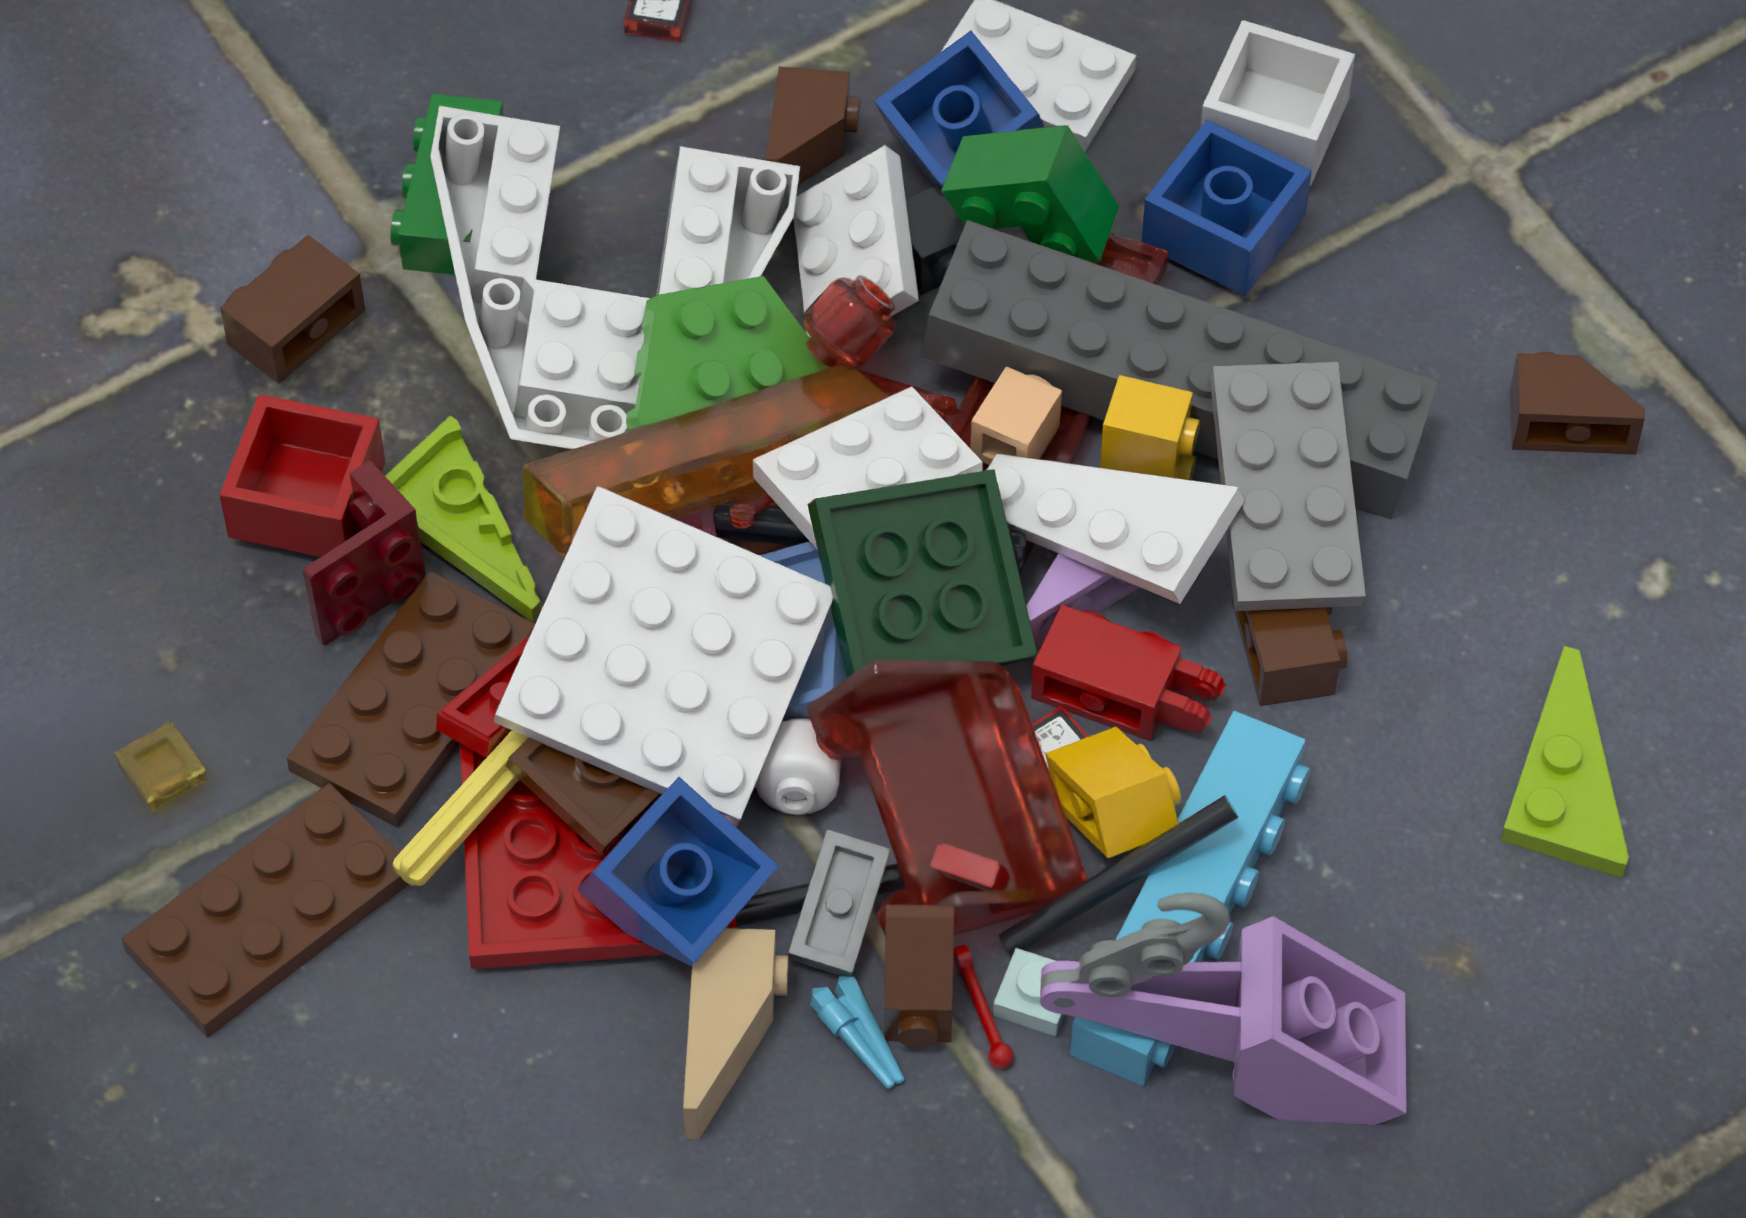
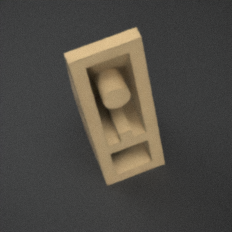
(728, 1016)

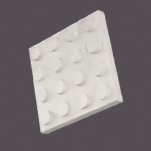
(665, 654)

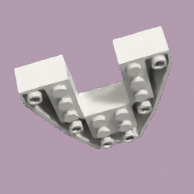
(569, 352)

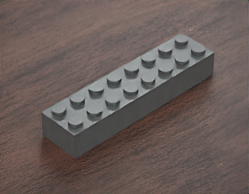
(1090, 324)

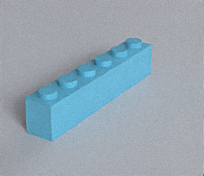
(1258, 774)

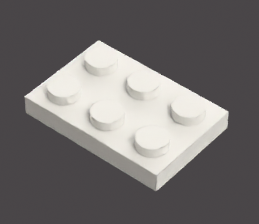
(1057, 69)
(856, 228)
(871, 449)

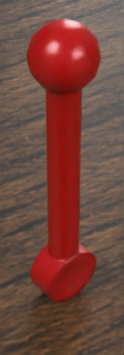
(1000, 1053)

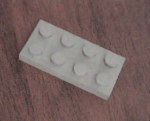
(1289, 455)

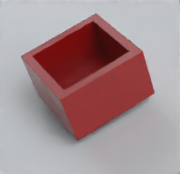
(293, 475)

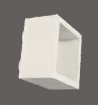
(1281, 93)

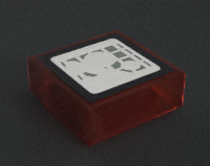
(657, 18)

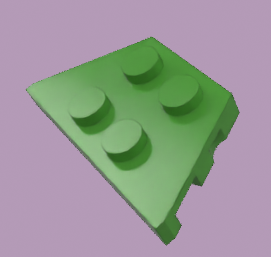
(714, 348)

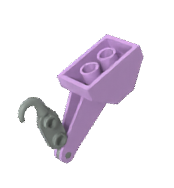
(1294, 1017)

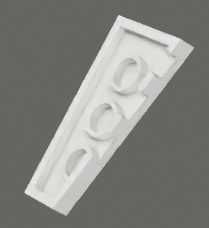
(1118, 521)

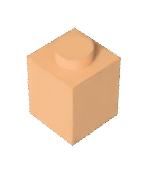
(1016, 417)

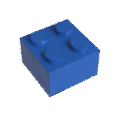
(952, 98)
(1226, 207)

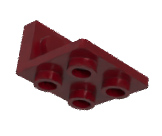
(371, 567)

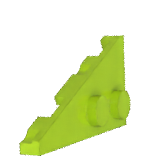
(463, 518)
(1565, 788)

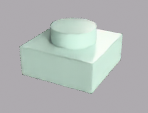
(1020, 994)

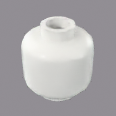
(798, 771)

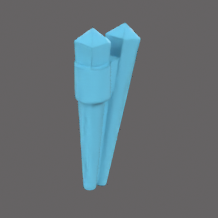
(857, 1027)

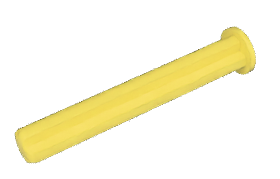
(459, 815)

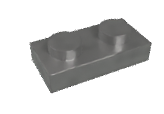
(838, 903)

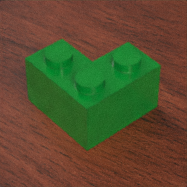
(1034, 183)

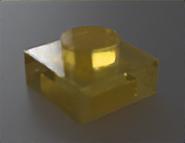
(160, 766)

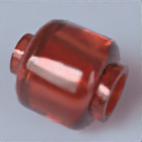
(849, 322)

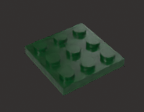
(923, 573)

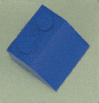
(678, 875)

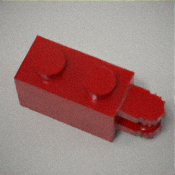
(1120, 676)

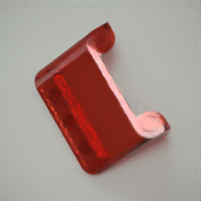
(955, 768)

